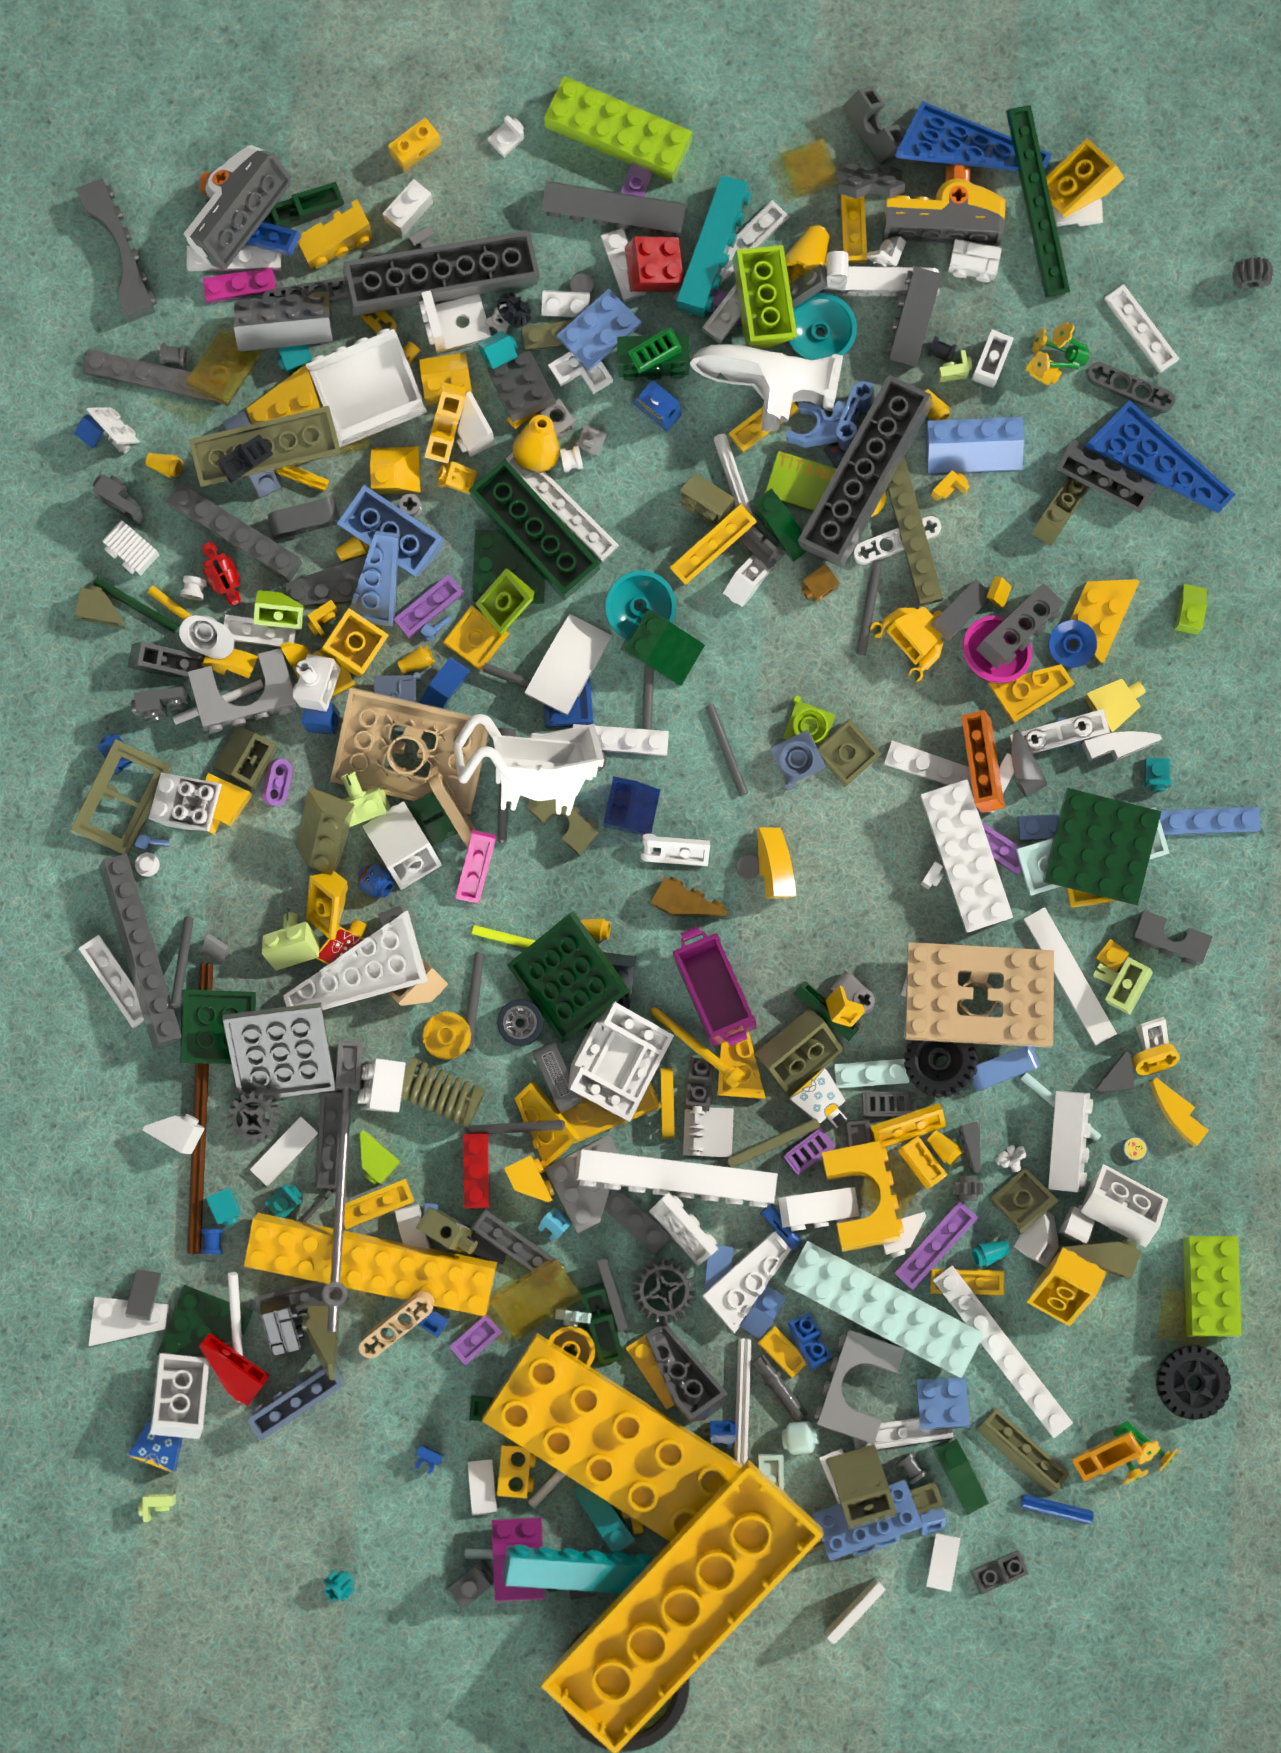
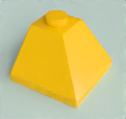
(395, 470)
(326, 902)

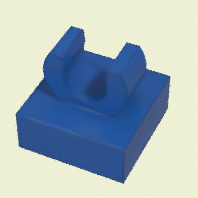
(435, 1322)
(722, 1433)
(430, 1456)

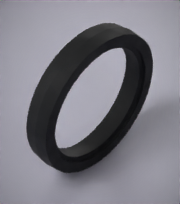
(652, 1734)

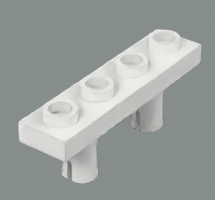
(1066, 731)

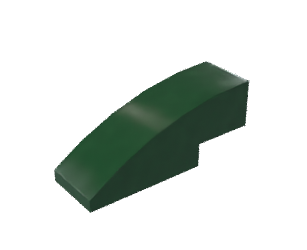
(306, 206)
(602, 1324)

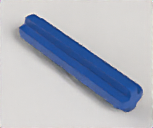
(1057, 1509)

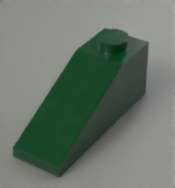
(779, 523)
(960, 1475)

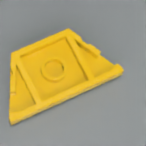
(1103, 609)

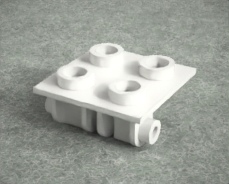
(115, 428)
(708, 1132)

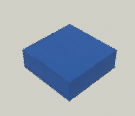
(89, 431)

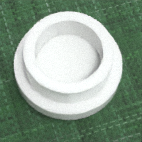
(147, 864)

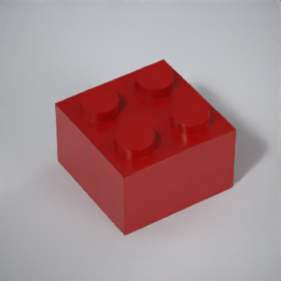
(654, 264)

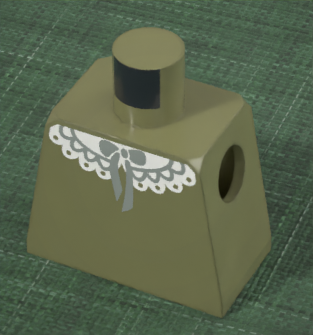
(447, 1230)

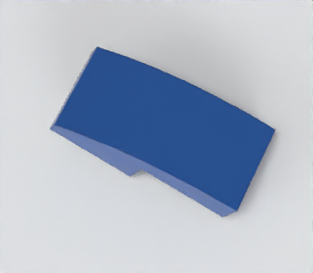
(808, 1341)

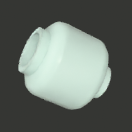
(800, 1437)

